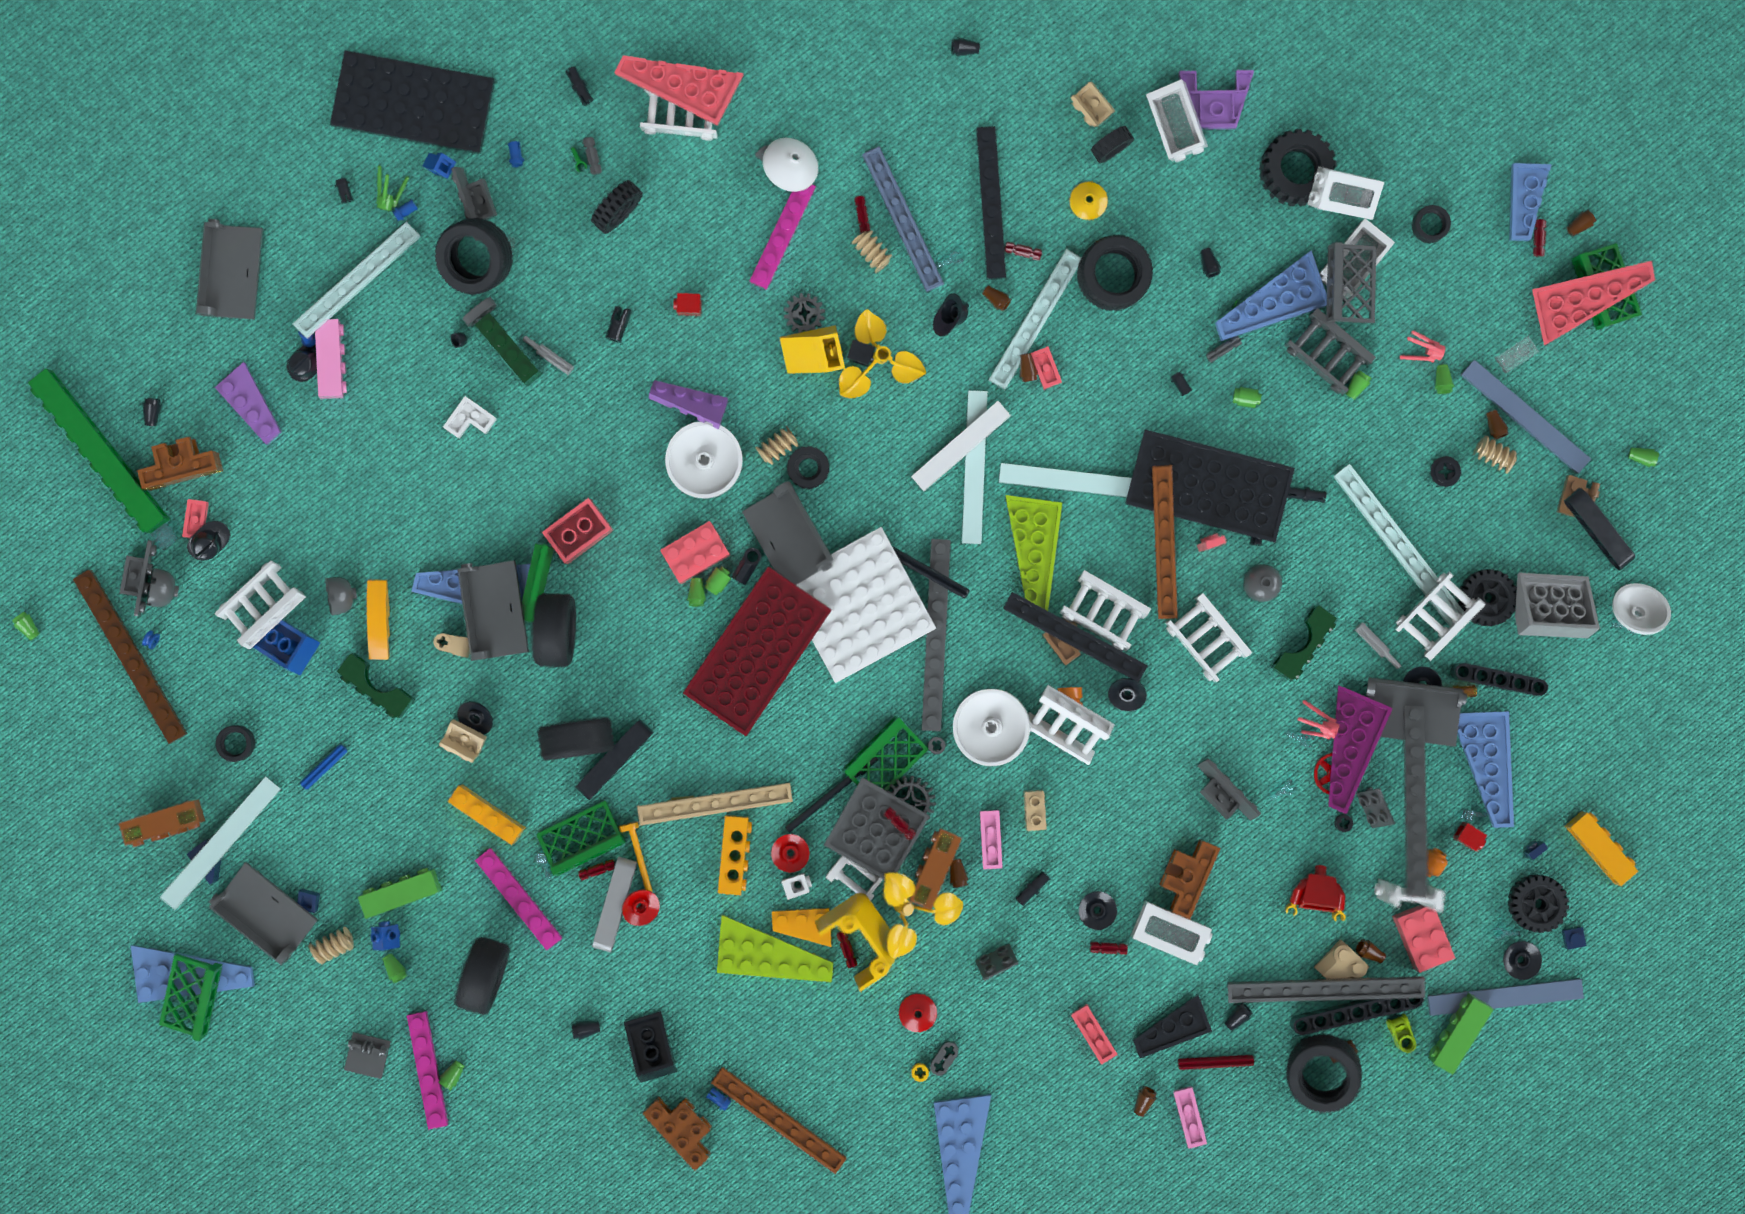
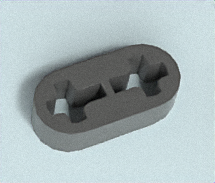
(479, 311)
(947, 1060)

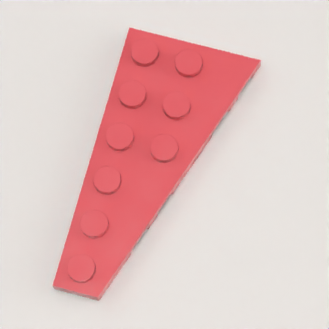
(688, 86)
(1575, 301)

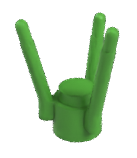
(384, 200)

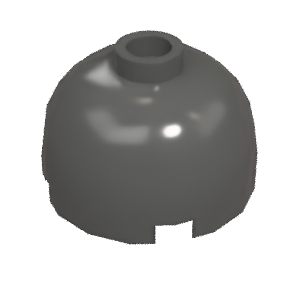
(1262, 583)
(161, 588)
(339, 595)

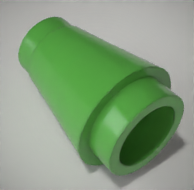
(1443, 382)
(1358, 384)
(1644, 456)
(696, 593)
(26, 625)
(395, 970)
(451, 1075)

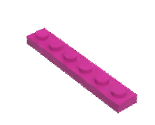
(781, 237)
(518, 899)
(427, 1070)

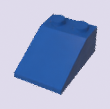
(288, 647)

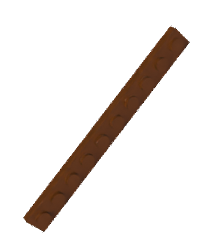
(130, 656)

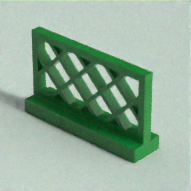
(1585, 268)
(536, 578)
(875, 745)
(586, 854)
(204, 1003)

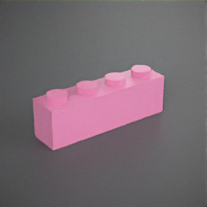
(329, 360)

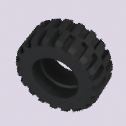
(1271, 170)

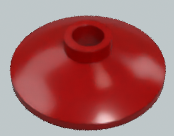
(790, 863)
(645, 913)
(915, 1003)

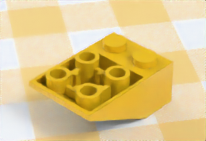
(812, 351)

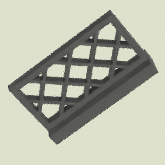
(1335, 283)

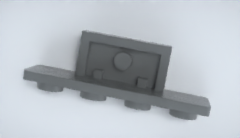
(474, 196)
(136, 576)
(1223, 793)

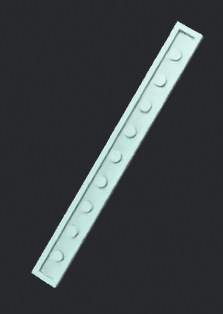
(1394, 537)

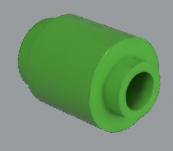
(1246, 397)
(718, 580)

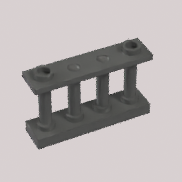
(1333, 332)

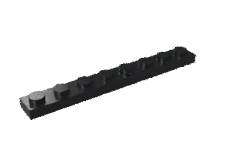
(991, 203)
(1075, 637)

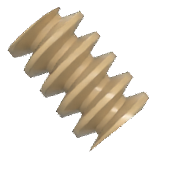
(872, 250)
(777, 446)
(1496, 453)
(332, 947)

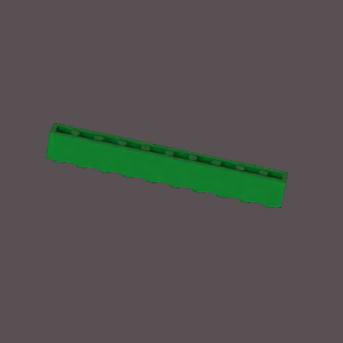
(98, 450)

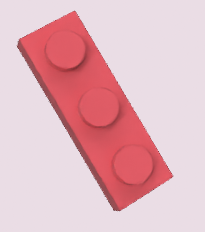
(1210, 542)
(1093, 1034)

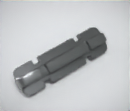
(592, 155)
(1223, 349)

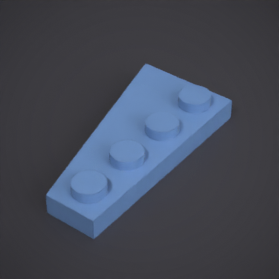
(1526, 197)

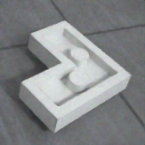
(466, 414)

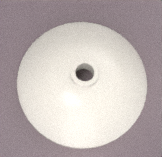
(784, 170)
(1641, 608)

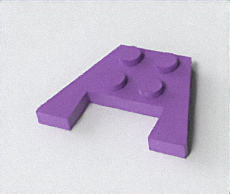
(1218, 107)

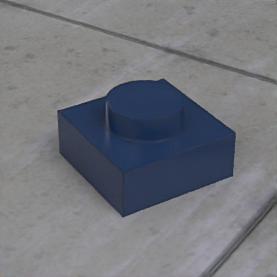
(1535, 849)
(309, 900)
(1574, 938)

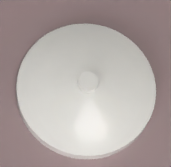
(703, 460)
(991, 727)

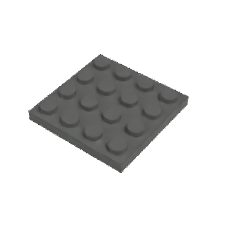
(868, 836)

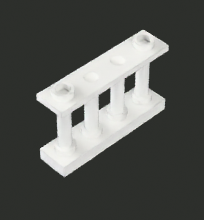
(651, 128)
(1120, 601)
(272, 617)
(1227, 634)
(1446, 634)
(1076, 712)
(837, 873)
(1392, 894)

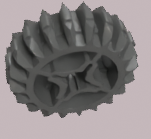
(911, 785)

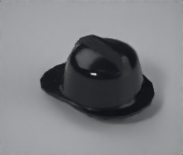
(950, 314)
(303, 364)
(208, 540)

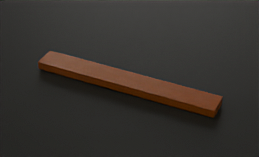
(1164, 541)
(779, 1120)

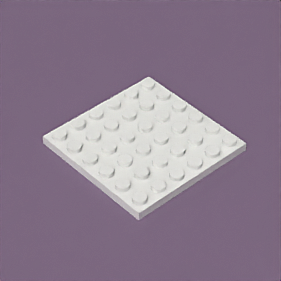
(870, 605)

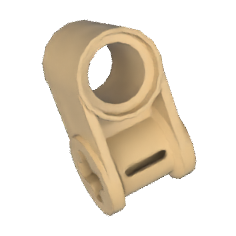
(456, 644)

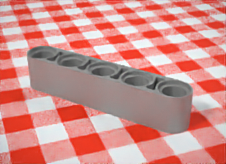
(612, 908)

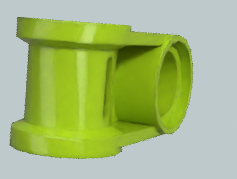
(1401, 1029)

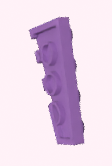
(244, 396)
(697, 403)

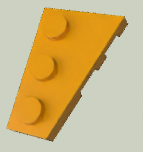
(801, 924)

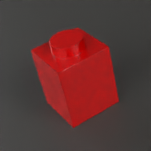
(688, 304)
(1470, 836)

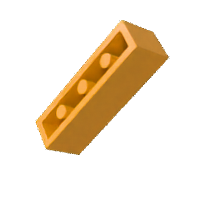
(486, 814)
(1601, 848)

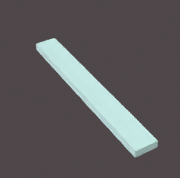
(356, 280)
(1035, 319)
(974, 475)
(1064, 480)
(220, 843)

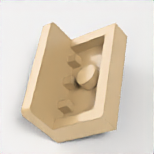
(1092, 105)
(463, 741)

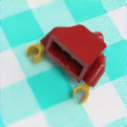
(1319, 893)

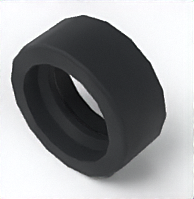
(1444, 216)
(220, 746)

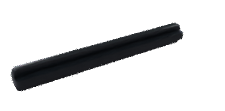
(932, 574)

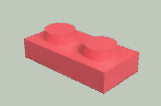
(1046, 368)
(195, 517)

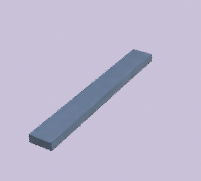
(902, 219)
(1525, 416)
(1510, 995)

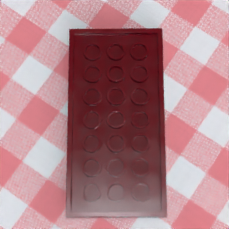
(757, 651)

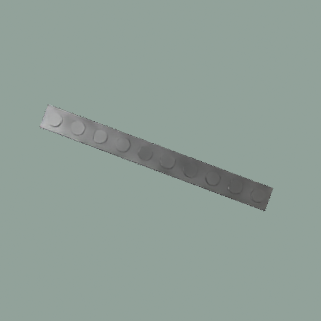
(936, 639)
(1415, 802)
(1326, 989)

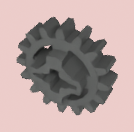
(795, 315)

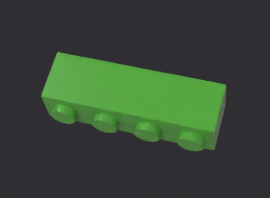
(399, 893)
(1460, 1033)

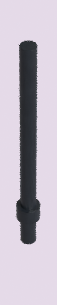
(825, 798)

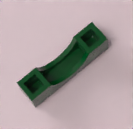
(508, 349)
(1318, 624)
(357, 672)

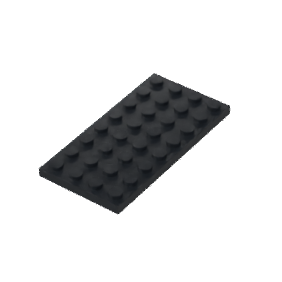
(412, 102)
(1214, 485)

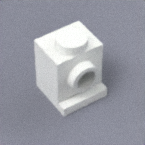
(791, 891)

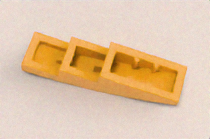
(377, 619)

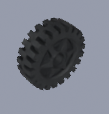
(616, 206)
(1502, 593)
(1551, 910)

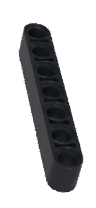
(1347, 1014)

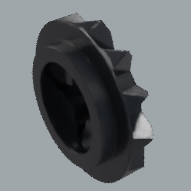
(1450, 464)

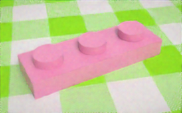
(991, 839)
(1189, 1117)

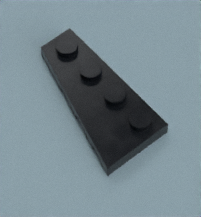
(1175, 1028)

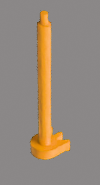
(631, 827)

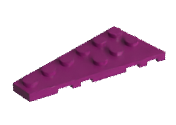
(1358, 734)

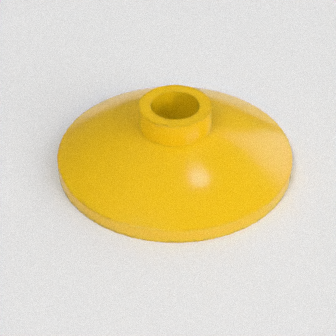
(1084, 209)

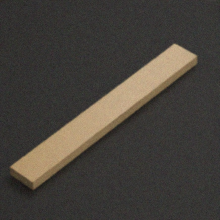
(714, 803)

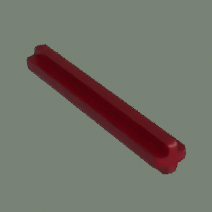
(1215, 1062)

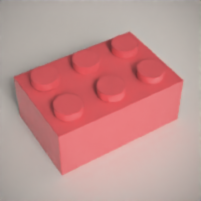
(577, 531)
(695, 552)
(1423, 937)

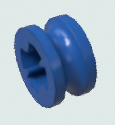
(151, 639)

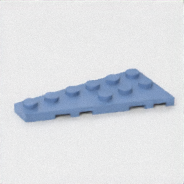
(1284, 297)
(446, 583)
(1488, 753)
(154, 966)
(960, 1137)

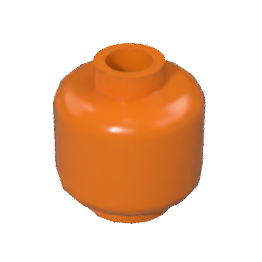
(1436, 862)

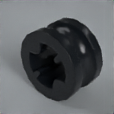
(1349, 825)

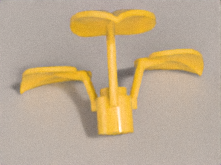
(906, 366)
(896, 891)

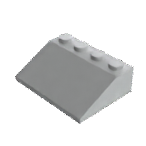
(1555, 606)

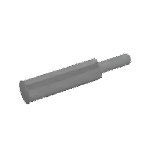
(550, 356)
(1376, 644)

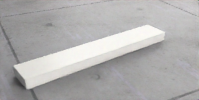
(961, 446)

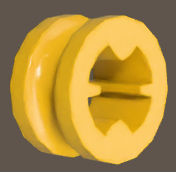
(924, 1068)

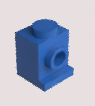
(439, 164)

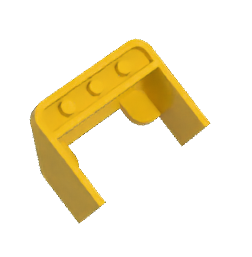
(862, 914)

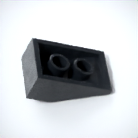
(650, 1047)

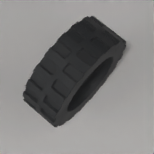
(1112, 144)
(793, 467)

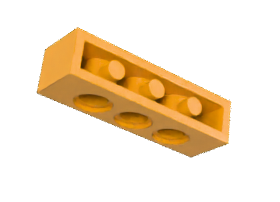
(726, 884)

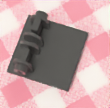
(1375, 808)
(996, 961)
(367, 1055)

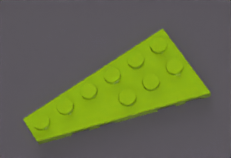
(1035, 540)
(760, 954)

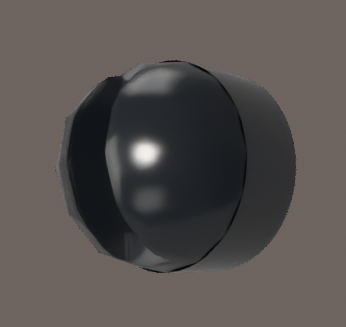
(458, 339)

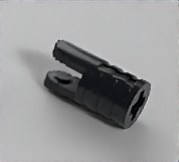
(616, 327)

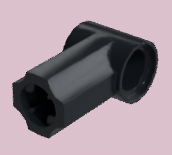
(746, 567)

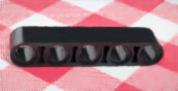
(1599, 529)
(1507, 679)
(614, 759)

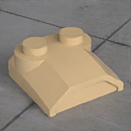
(1341, 963)

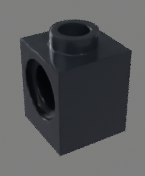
(861, 353)

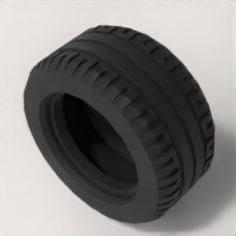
(1137, 257)
(450, 265)
(554, 630)
(575, 738)
(482, 975)
(1321, 1100)

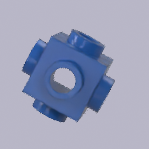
(385, 936)

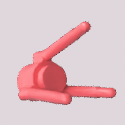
(1433, 349)
(1328, 728)

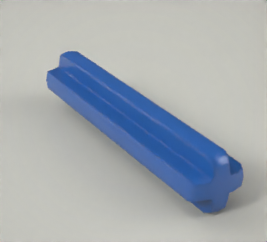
(323, 766)

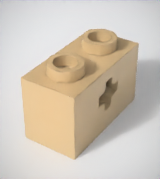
(1034, 810)

